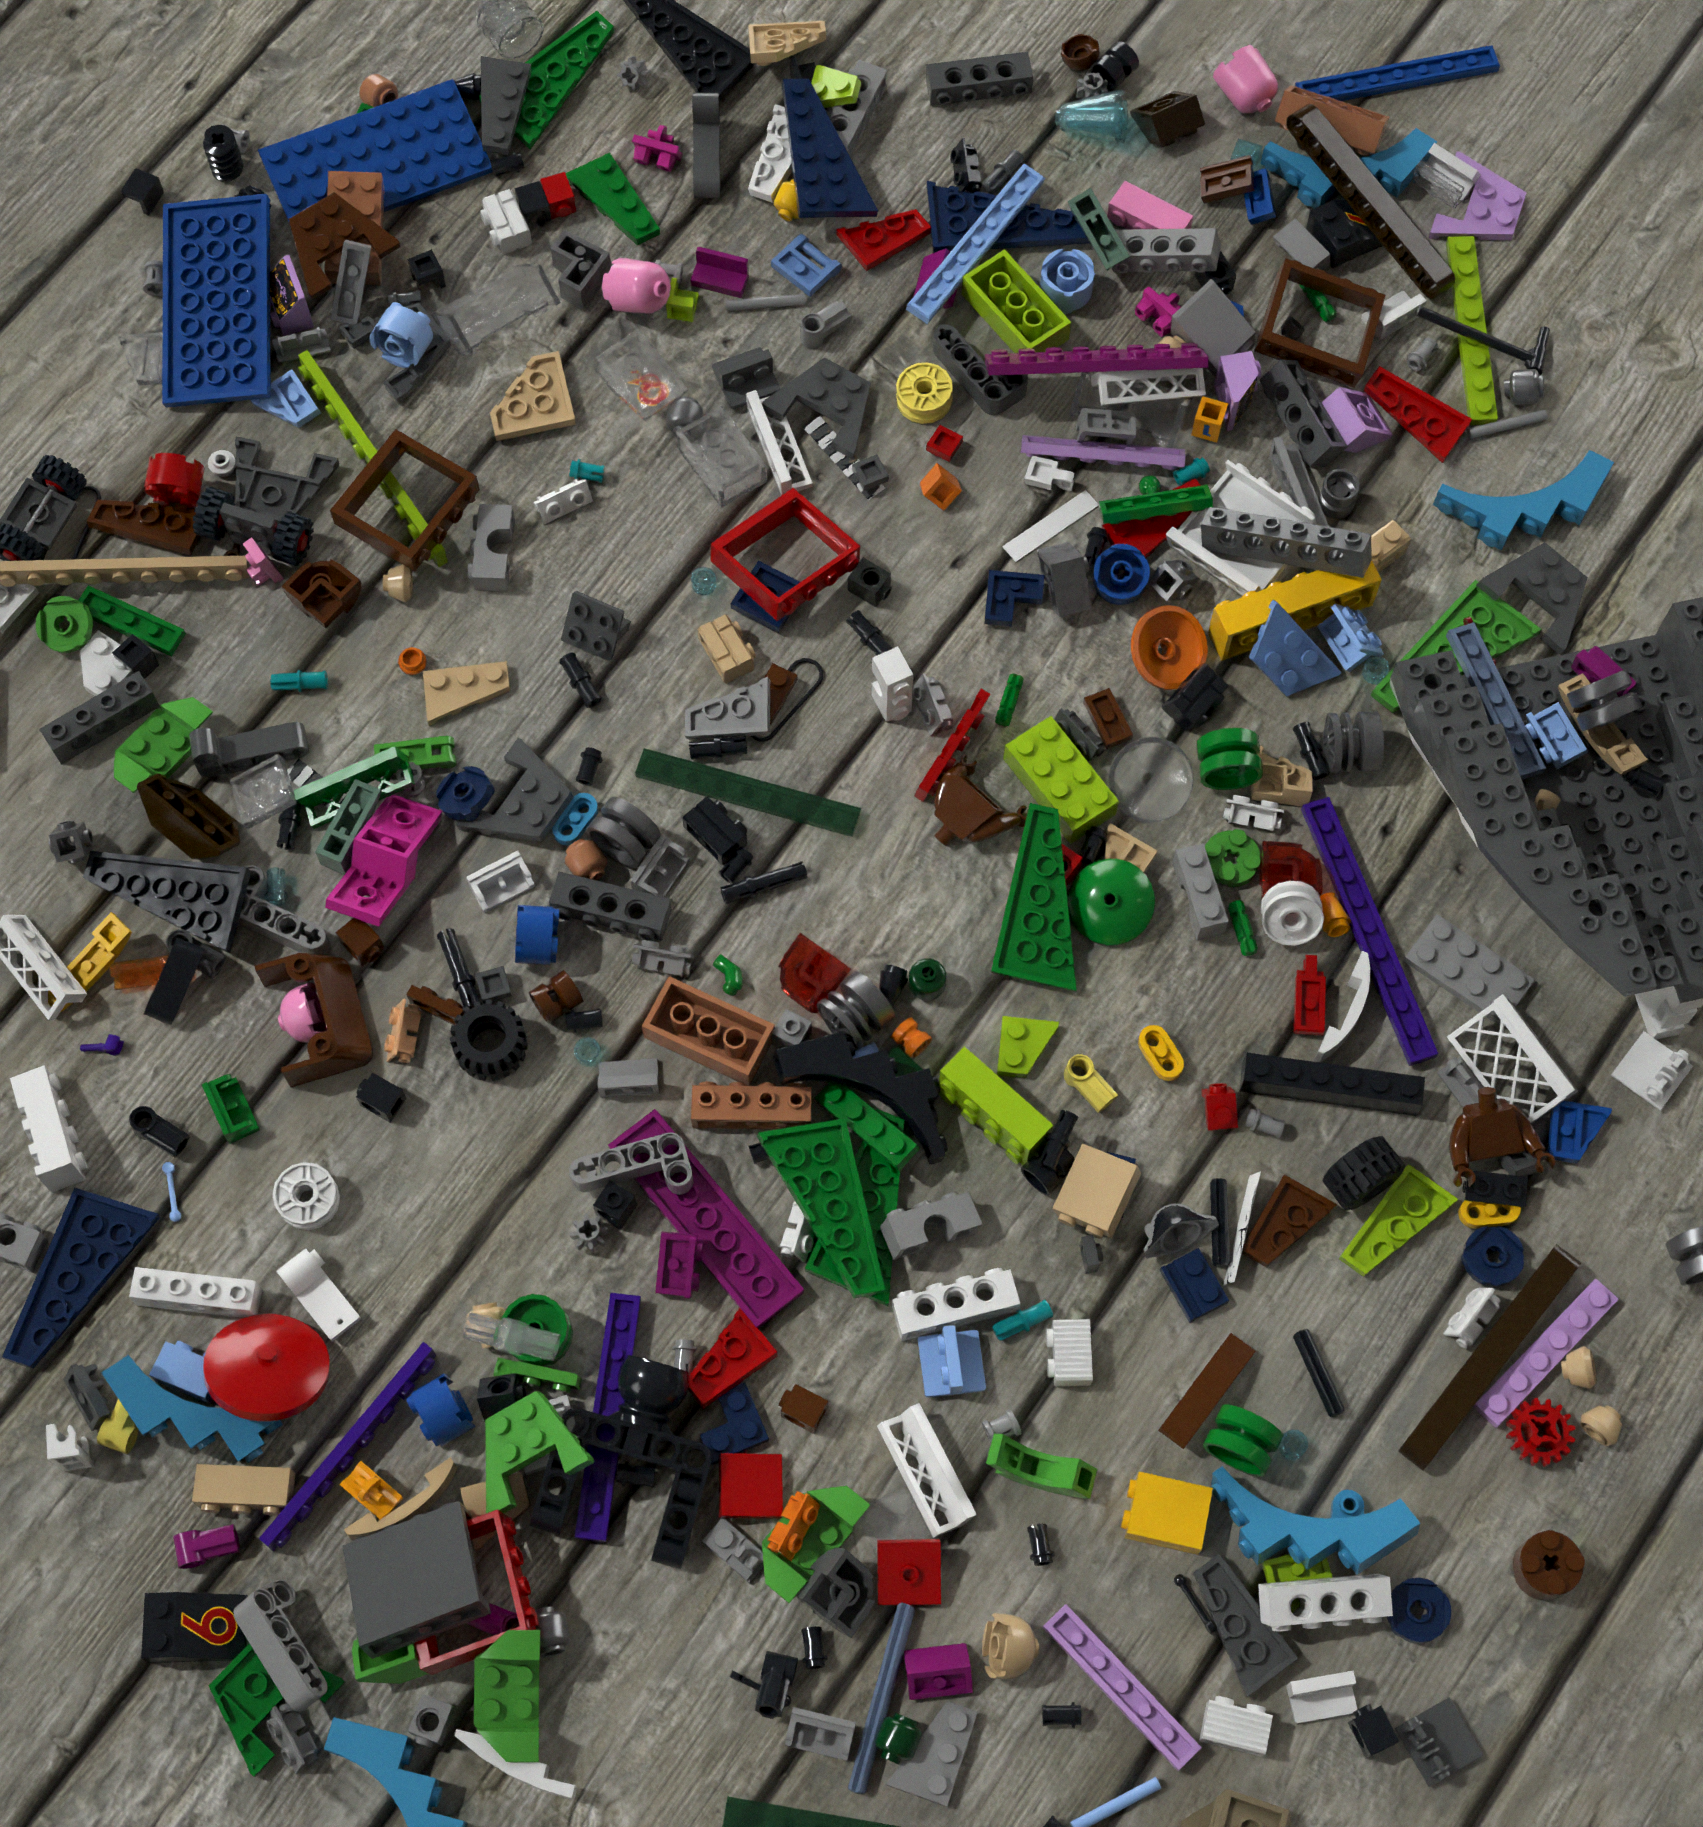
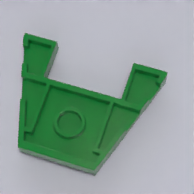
(246, 1698)

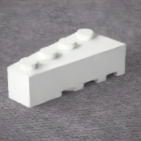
(48, 1128)

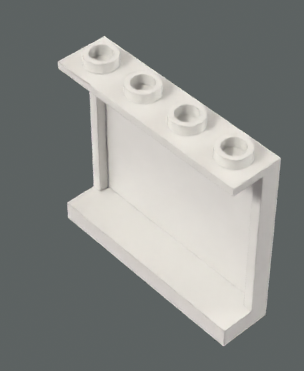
(1240, 493)

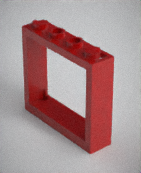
(765, 521)
(427, 1649)

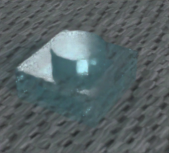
(1246, 148)

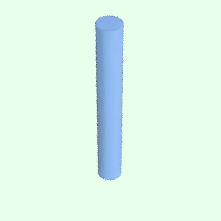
(1117, 1804)

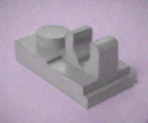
(735, 1550)

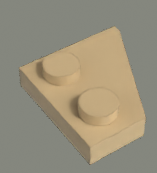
(1128, 848)

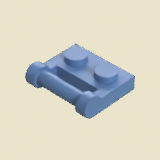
(801, 270)

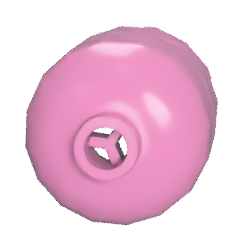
(1247, 81)
(636, 286)

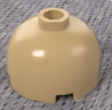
(1009, 1646)

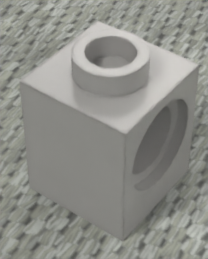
(791, 1030)
(426, 1707)

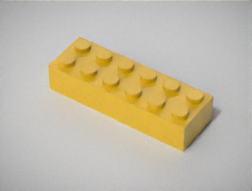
(1304, 597)

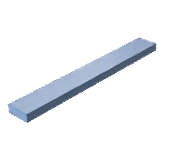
(975, 243)

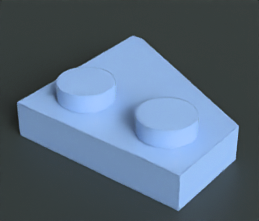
(289, 401)

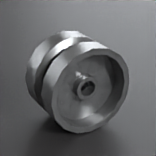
(1604, 700)
(623, 832)
(1688, 1249)

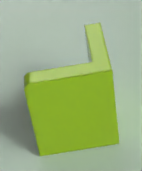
(681, 303)

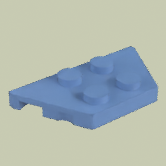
(1289, 654)

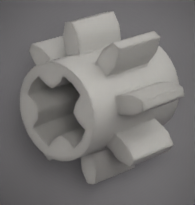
(636, 67)
(1091, 85)
(588, 1223)

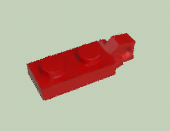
(1309, 999)

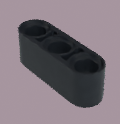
(174, 981)

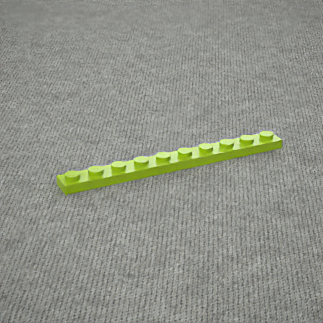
(364, 449)

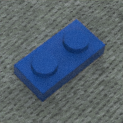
(1260, 201)

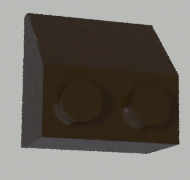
(1169, 117)

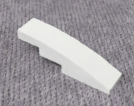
(530, 1773)

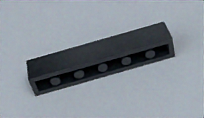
(1332, 1084)

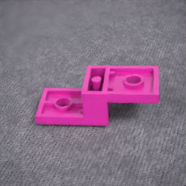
(383, 859)

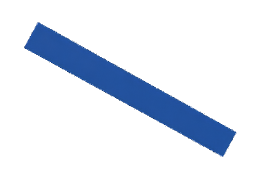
(1405, 74)

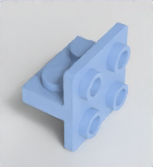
(1350, 637)
(951, 1362)

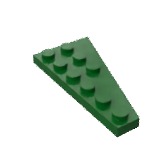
(557, 73)
(1036, 921)
(825, 1183)
(880, 1192)

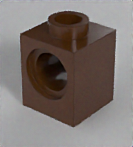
(360, 941)
(803, 1408)

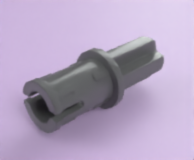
(1003, 171)

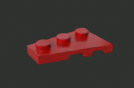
(732, 1359)

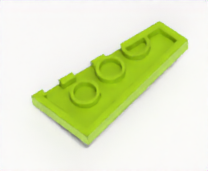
(1400, 1215)

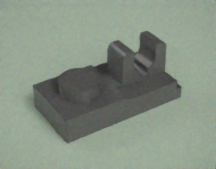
(86, 1394)

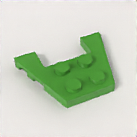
(521, 1437)

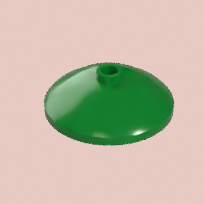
(1126, 916)

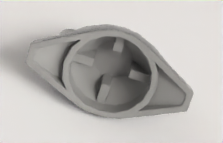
(1176, 1229)

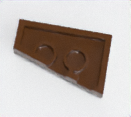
(1285, 1220)

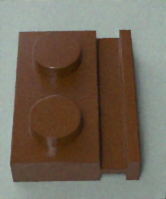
(1227, 179)

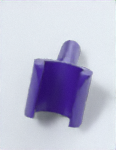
(112, 1046)

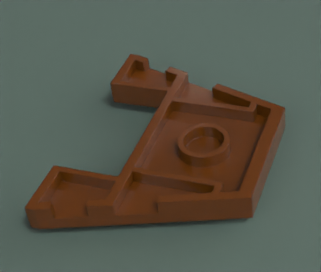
(322, 232)

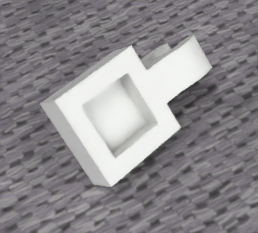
(1045, 473)

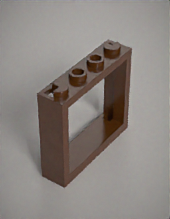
(1308, 357)
(372, 476)

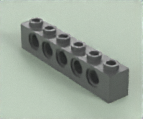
(1286, 542)

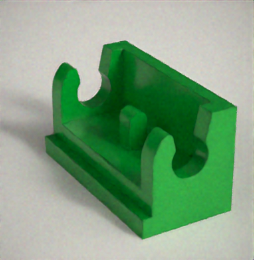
(230, 1108)

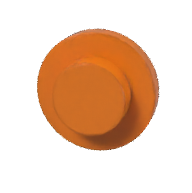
(412, 661)

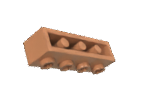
(750, 1106)

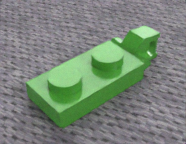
(535, 1374)

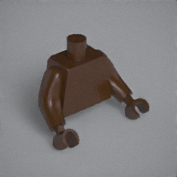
(968, 810)
(1491, 1131)

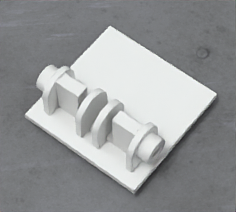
(1652, 1070)

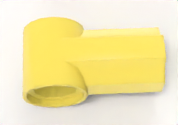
(1091, 1085)
(118, 1431)

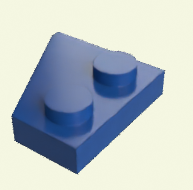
(1573, 1129)

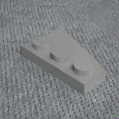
(733, 715)
(937, 1757)

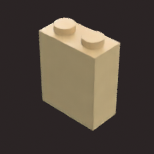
(1096, 1191)

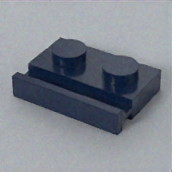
(1194, 1285)

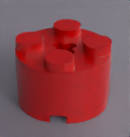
(173, 480)

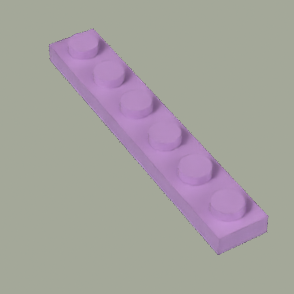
(1112, 452)
(1545, 1353)
(1122, 1687)

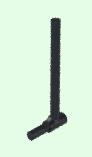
(1533, 358)

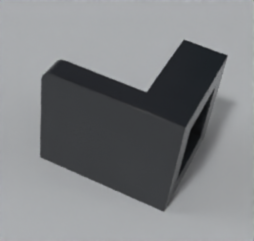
(144, 189)
(532, 200)
(426, 268)
(136, 656)

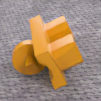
(371, 1491)

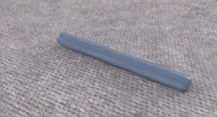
(881, 1697)

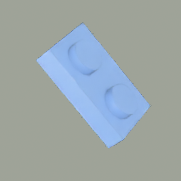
(1557, 736)

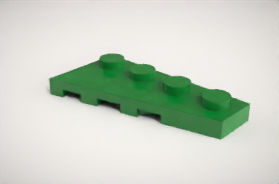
(614, 196)

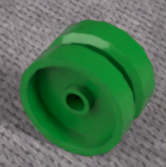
(1229, 758)
(542, 1313)
(1243, 1440)

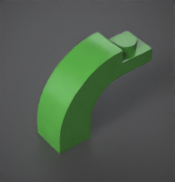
(1041, 1470)

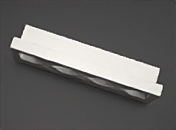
(1120, 378)
(773, 446)
(42, 959)
(933, 1469)

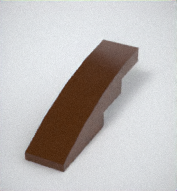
(1207, 1391)

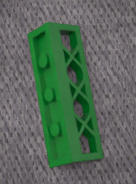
(339, 782)

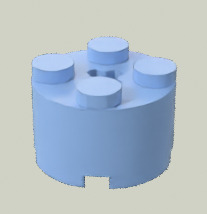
(1068, 279)
(402, 335)

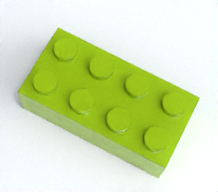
(1015, 305)
(1060, 778)
(993, 1106)

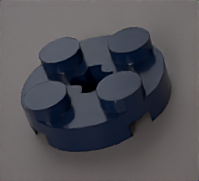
(470, 804)
(1483, 1271)
(1431, 1598)

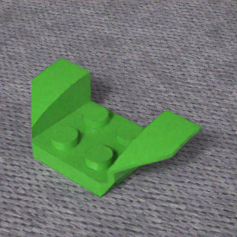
(159, 742)
(833, 1526)
(509, 1695)

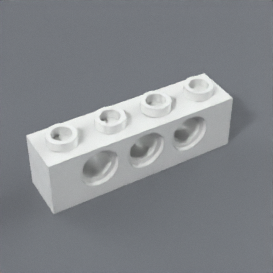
(195, 1292)
(913, 1324)
(1277, 1598)

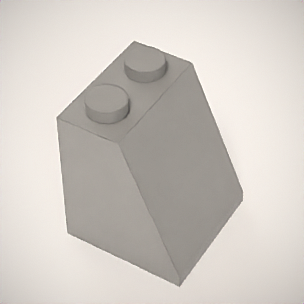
(1213, 325)

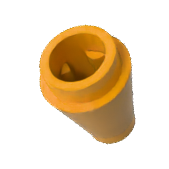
(1336, 920)

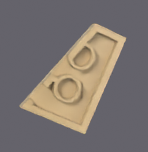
(460, 687)

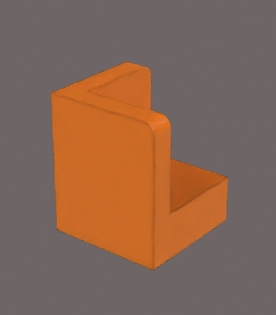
(940, 486)

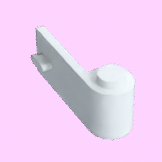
(318, 1293)

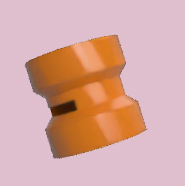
(913, 1040)

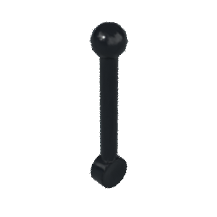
(1180, 1581)
(740, 1678)

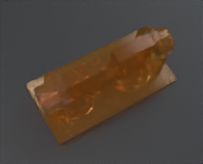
(137, 972)

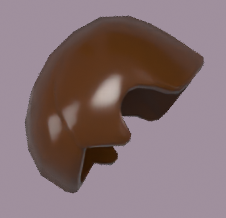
(1080, 52)

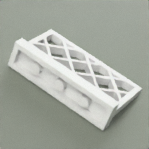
(1529, 1043)

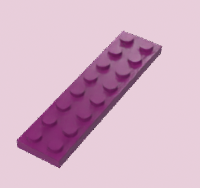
(1102, 360)
(730, 1244)

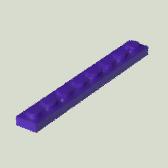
(342, 1455)
(601, 1475)

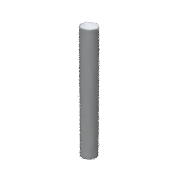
(765, 302)
(1507, 424)

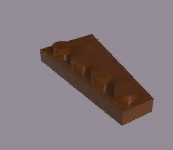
(148, 523)

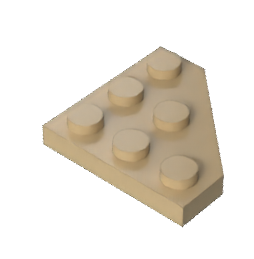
(780, 40)
(534, 400)

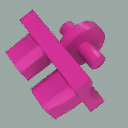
(667, 152)
(1160, 307)

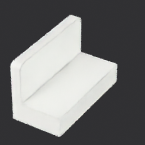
(1453, 168)
(1396, 313)
(1322, 1697)

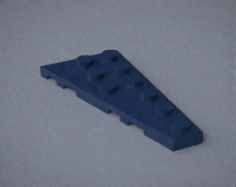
(821, 166)
(956, 211)
(82, 1256)

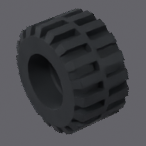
(481, 1019)
(1363, 1173)

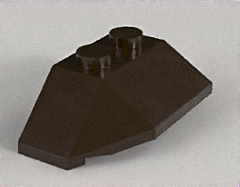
(188, 817)

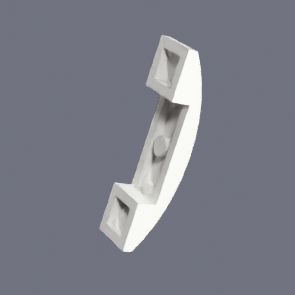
(1360, 981)

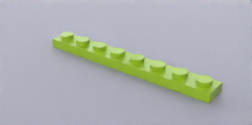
(1470, 311)

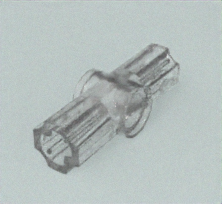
(511, 1336)

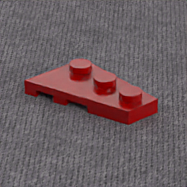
(882, 239)

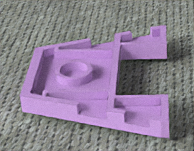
(1490, 212)

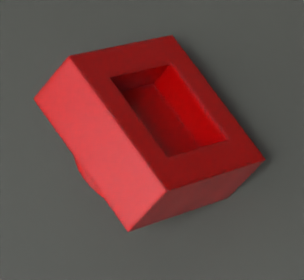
(944, 443)

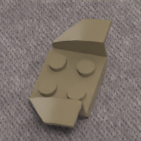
(1238, 1810)

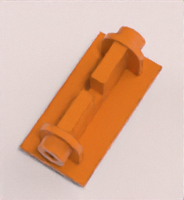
(802, 1513)

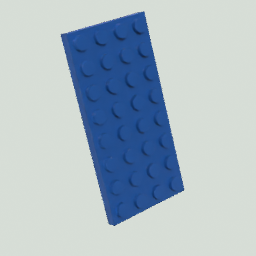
(414, 141)
(216, 301)

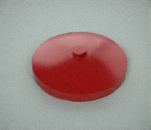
(266, 1367)

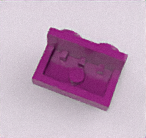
(677, 1264)

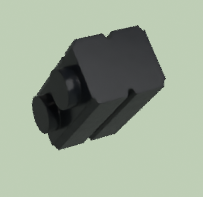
(1195, 697)
(715, 829)

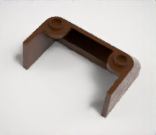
(347, 1040)

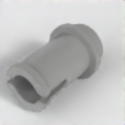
(1418, 359)
(1264, 1123)
(684, 1354)

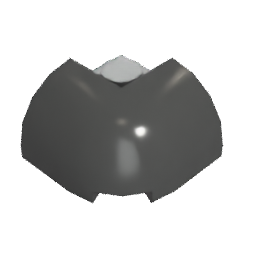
(839, 1590)

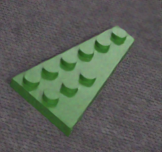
(1496, 621)

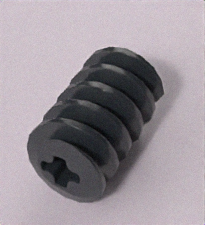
(222, 153)

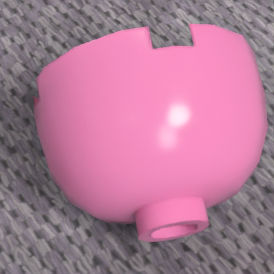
(302, 1013)

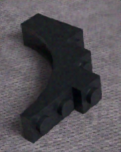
(907, 1095)

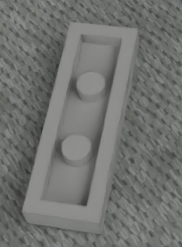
(350, 282)

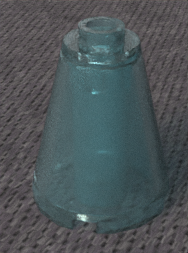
(1095, 117)

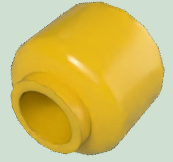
(786, 201)

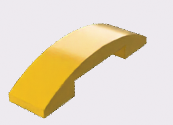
(98, 955)

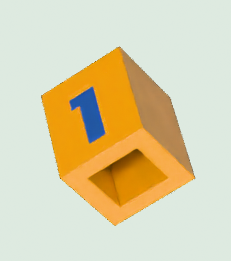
(1209, 419)

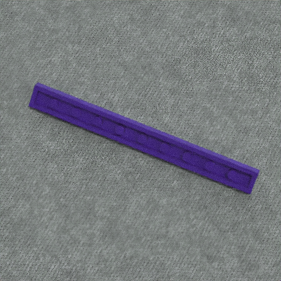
(1369, 931)

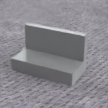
(628, 1078)

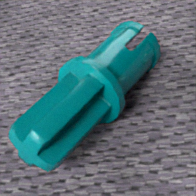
(299, 680)
(1022, 1320)

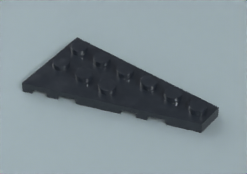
(698, 49)
(188, 894)

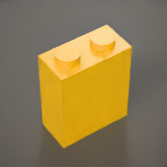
(1167, 1512)

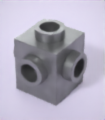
(1173, 580)
(64, 848)

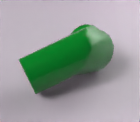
(732, 974)

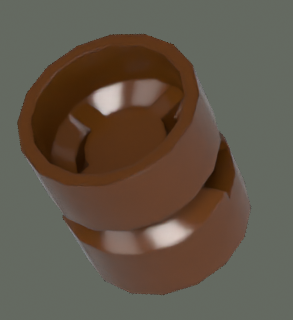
(565, 992)

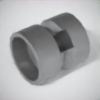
(1338, 493)

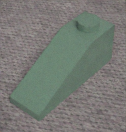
(1098, 229)
(354, 812)

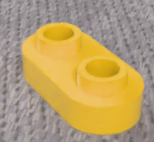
(1161, 1054)
(1487, 1214)

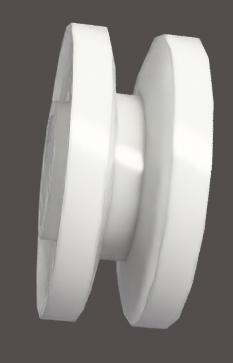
(1292, 898)
(319, 1208)

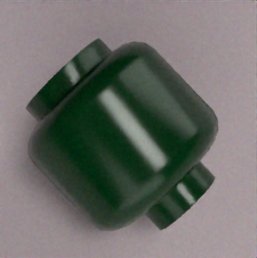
(927, 979)
(898, 1738)

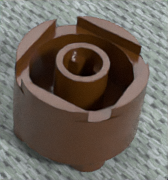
(1565, 1561)

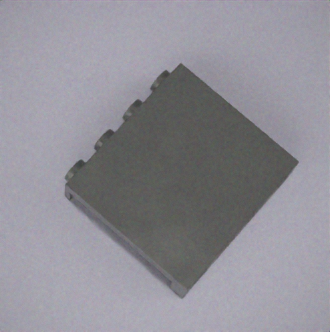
(414, 1580)

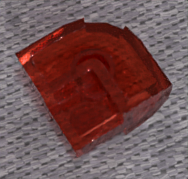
(1288, 862)
(810, 973)

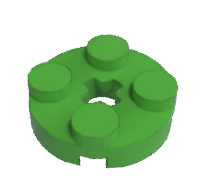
(77, 633)
(1243, 847)

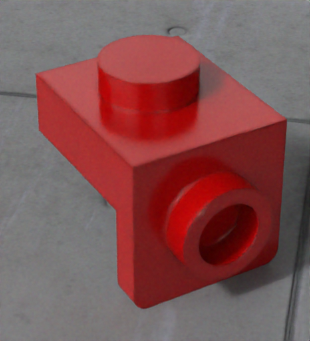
(1220, 1107)

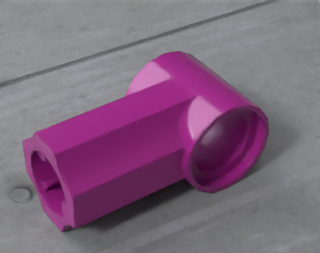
(196, 1546)
(496, 1622)

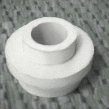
(225, 468)

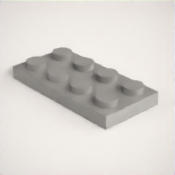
(1466, 967)

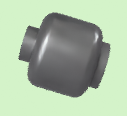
(1524, 387)
(682, 412)
(553, 1631)

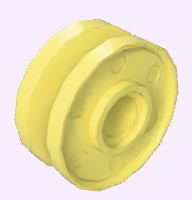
(924, 407)

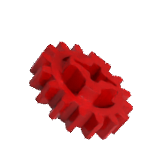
(1550, 1438)

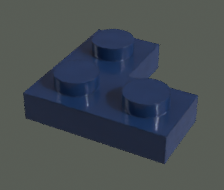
(1007, 588)
(743, 1426)

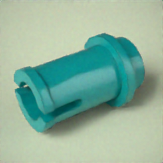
(1197, 469)
(585, 471)

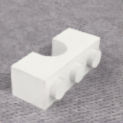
(893, 685)

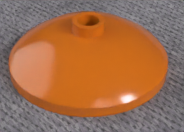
(1181, 643)

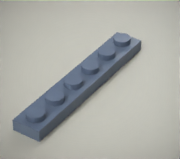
(1497, 702)

